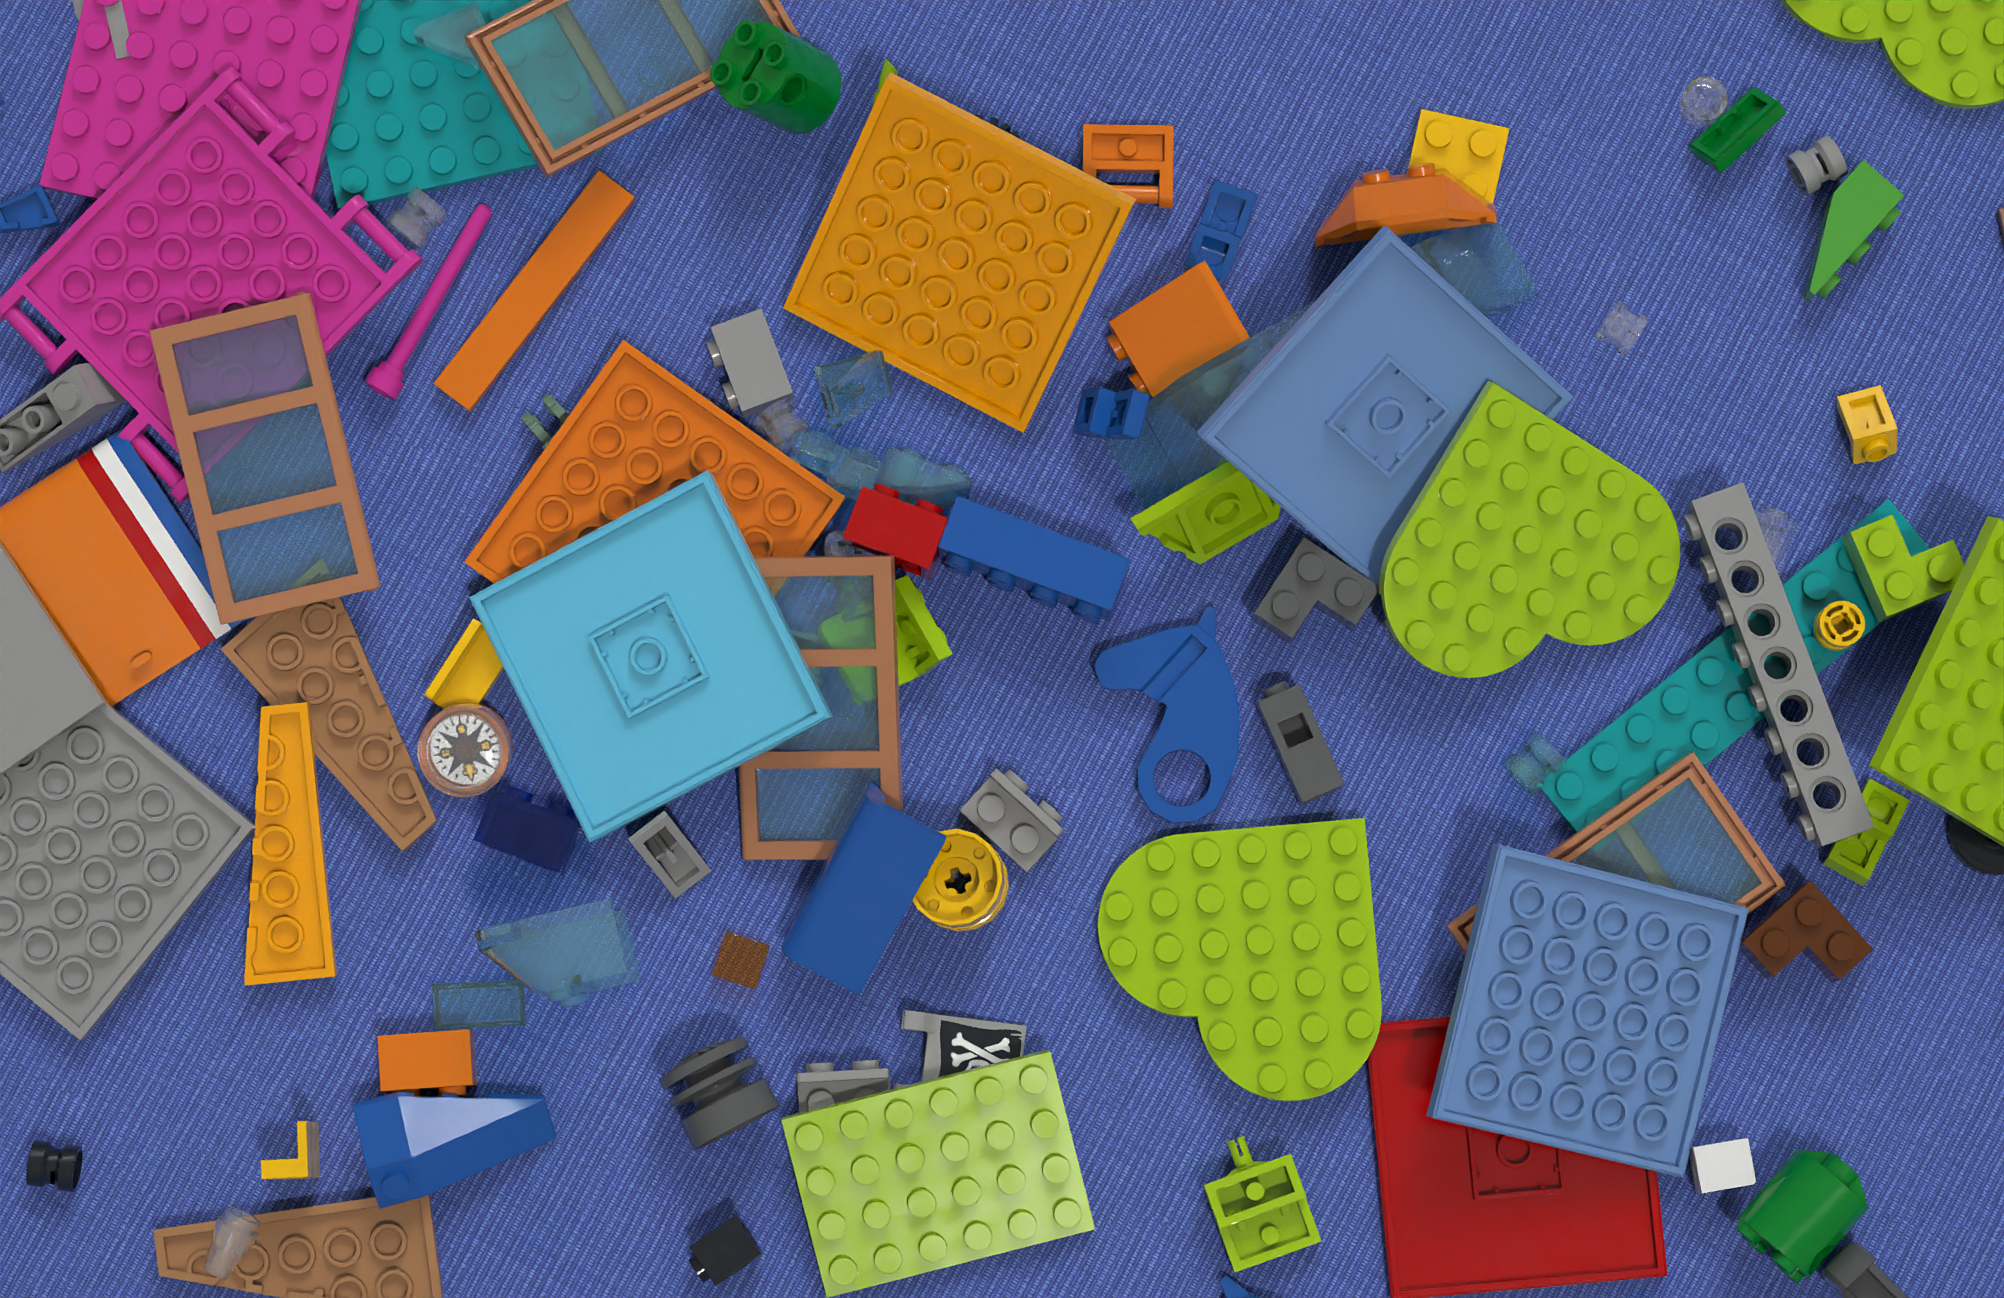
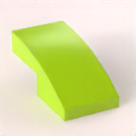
(1859, 854)

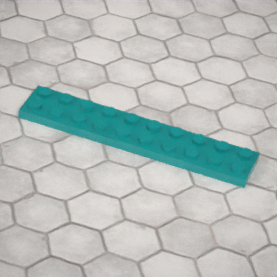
(1707, 698)

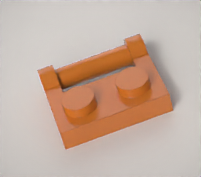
(1132, 151)

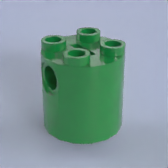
(777, 77)
(1804, 1212)

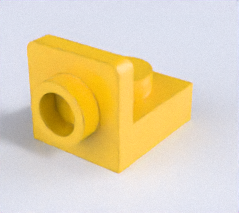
(1868, 424)

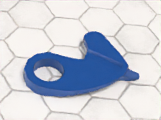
(1202, 712)

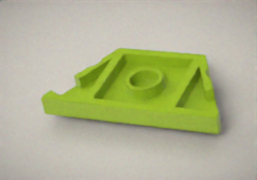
(1209, 514)

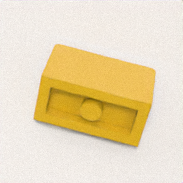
(467, 671)
(308, 1157)

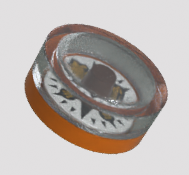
(465, 749)

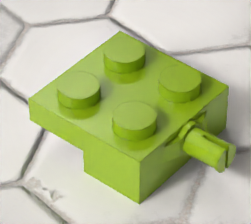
(1260, 1209)

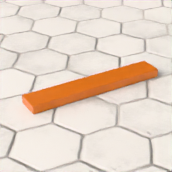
(534, 291)

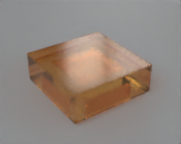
(741, 960)

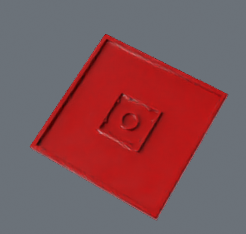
(1492, 1208)

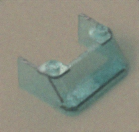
(565, 951)

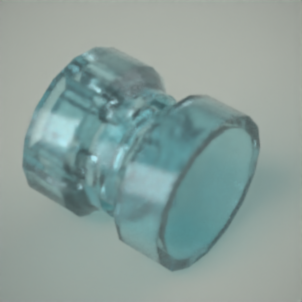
(1528, 769)

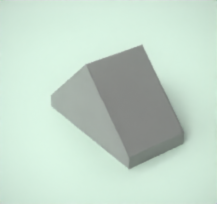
(669, 854)

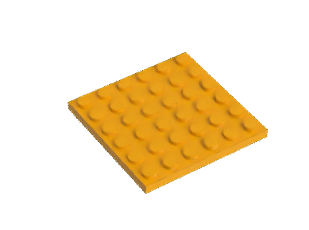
(958, 252)

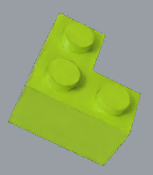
(1894, 578)

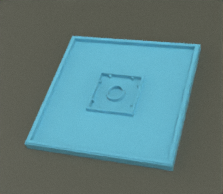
(650, 656)

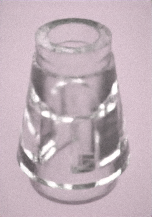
(230, 1241)

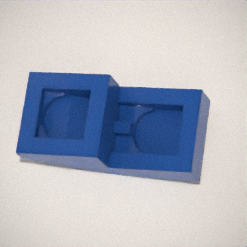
(1221, 228)
(1111, 414)

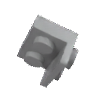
(1013, 819)
(825, 1087)

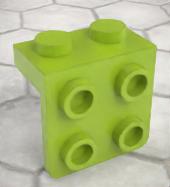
(919, 640)

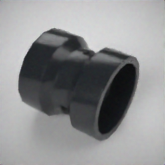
(54, 1166)

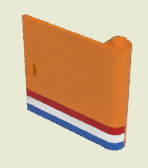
(113, 567)

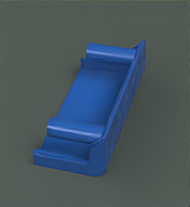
(862, 892)

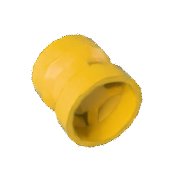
(1831, 628)

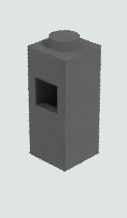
(1298, 742)

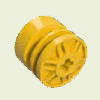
(984, 893)

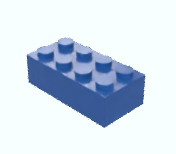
(1032, 559)

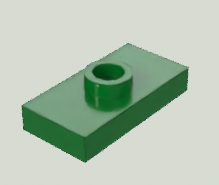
(1737, 129)

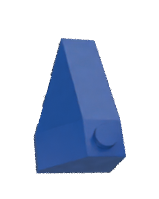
(433, 1142)

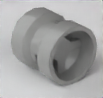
(1816, 165)

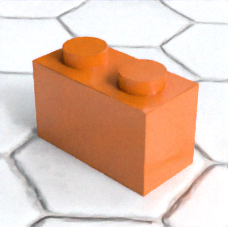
(428, 1062)

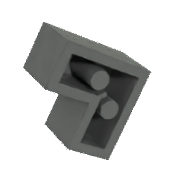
(1311, 581)

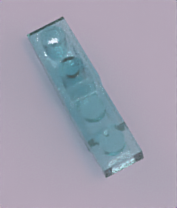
(900, 470)

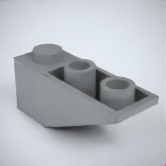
(55, 413)

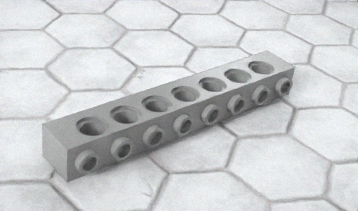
(1734, 510)

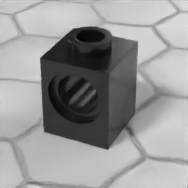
(724, 1251)

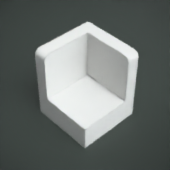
(1722, 1166)

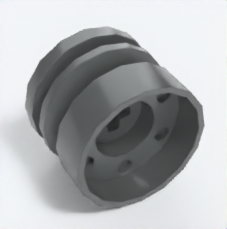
(718, 1092)

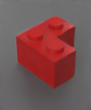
(897, 528)

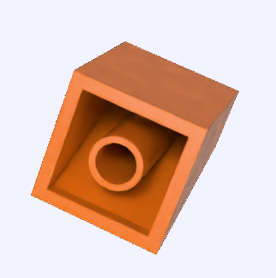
(1175, 330)

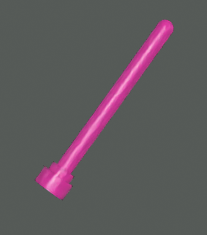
(388, 376)

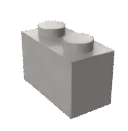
(751, 363)

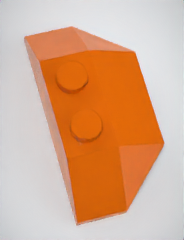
(1405, 204)

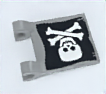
(962, 1043)

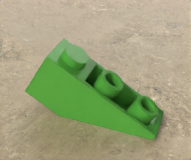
(1849, 218)

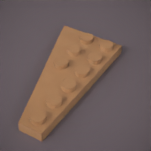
(319, 659)
(321, 1252)

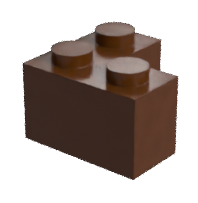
(1808, 925)

